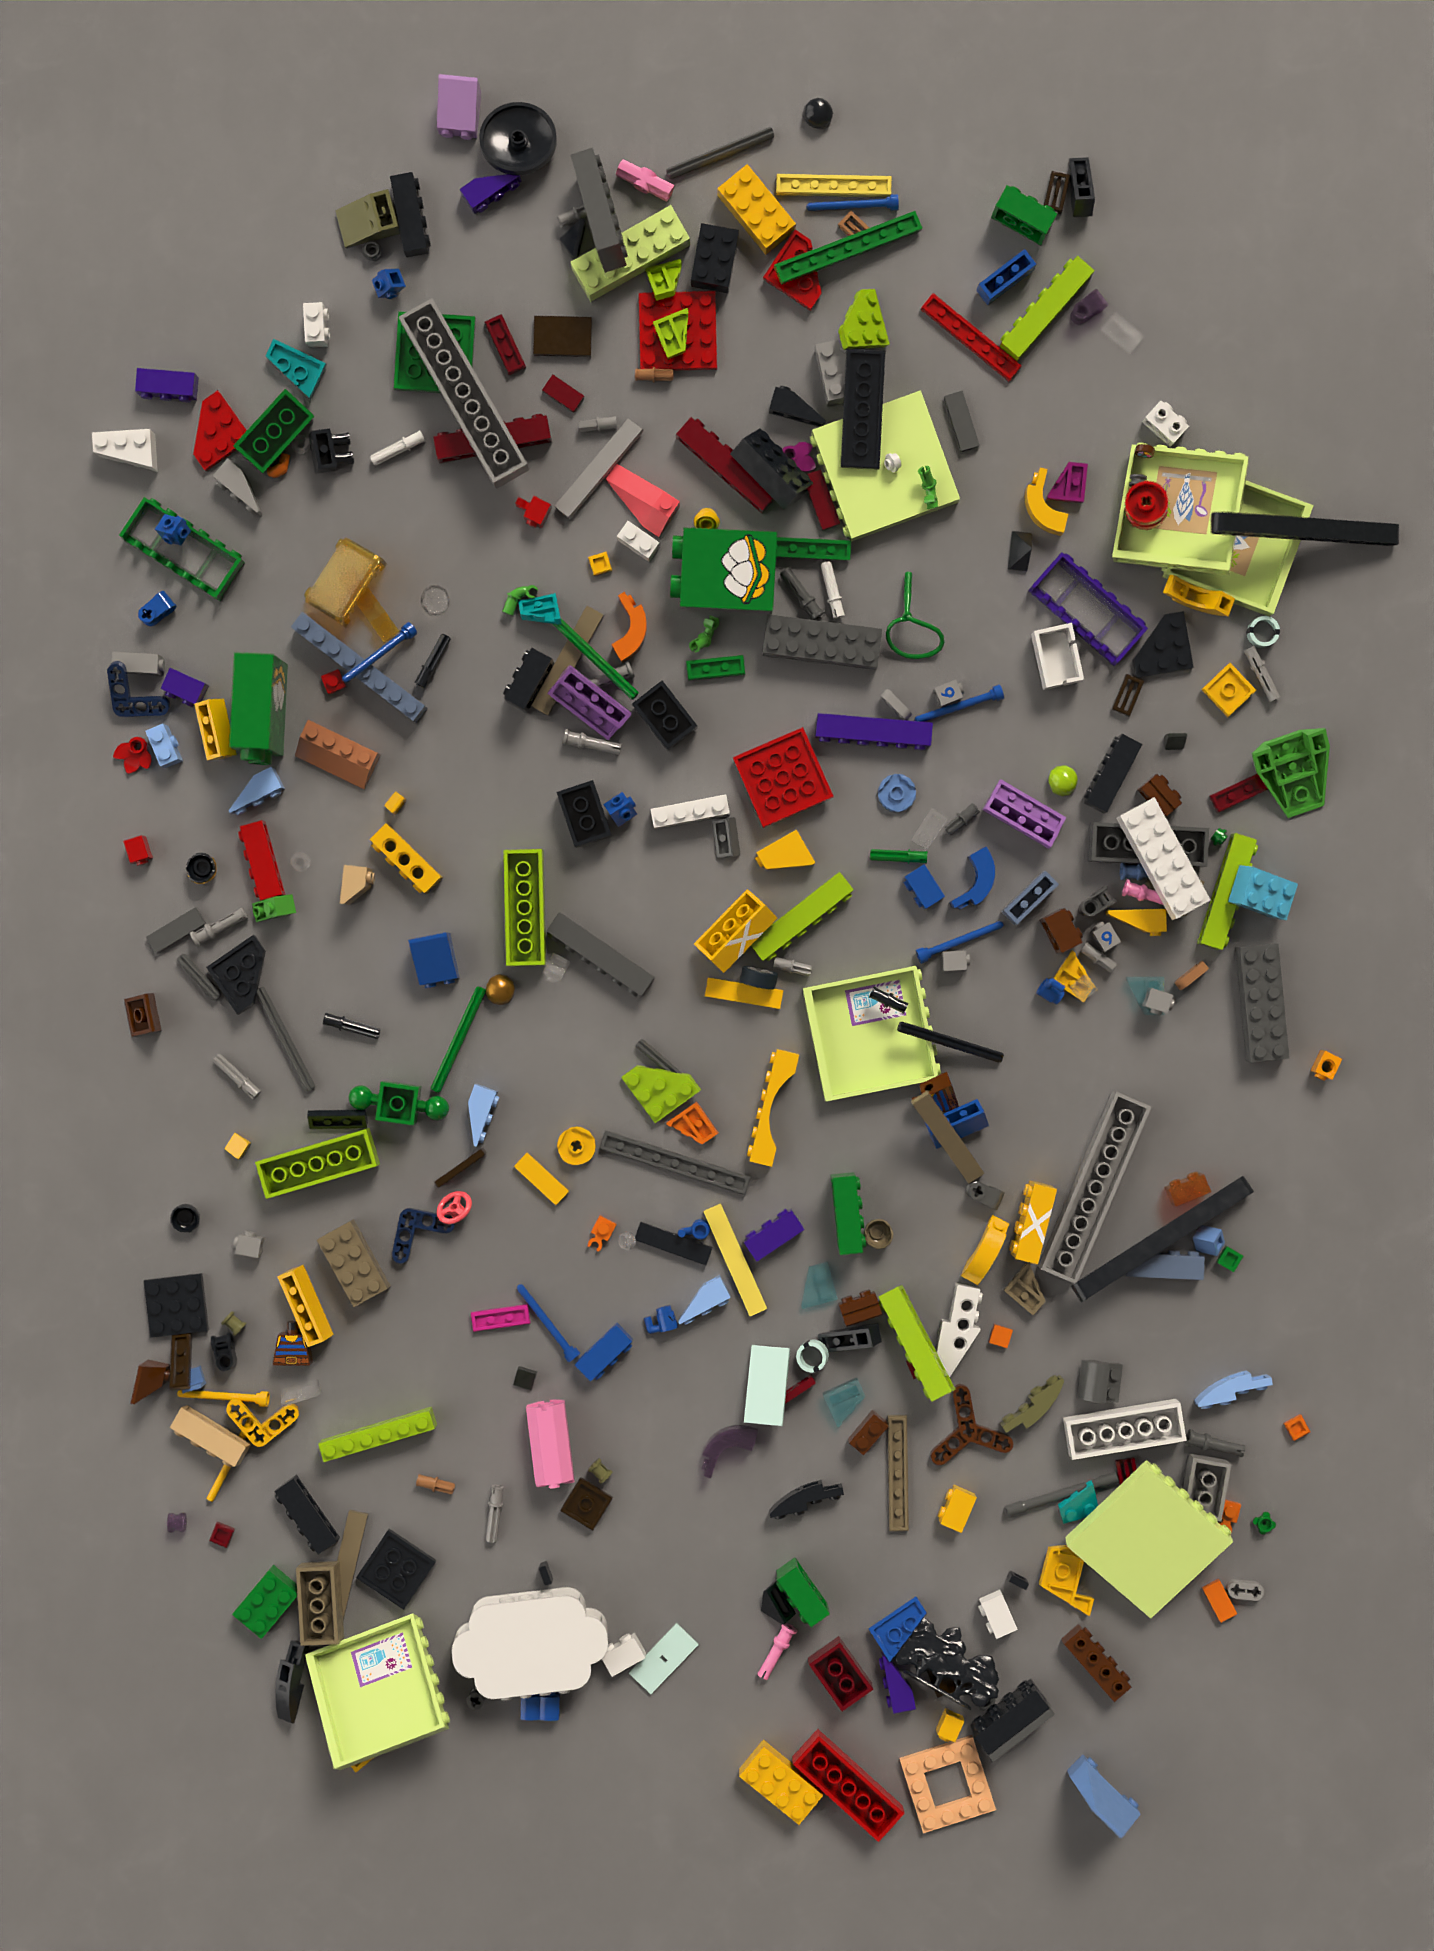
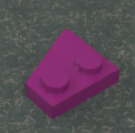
(1070, 484)

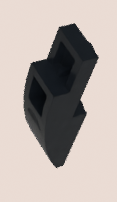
(797, 1499)
(288, 1682)

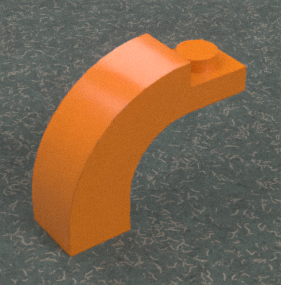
(634, 639)

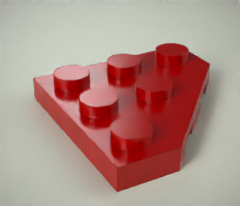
(805, 289)
(216, 431)

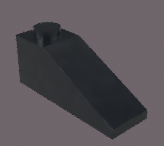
(1081, 187)
(791, 406)
(851, 1338)

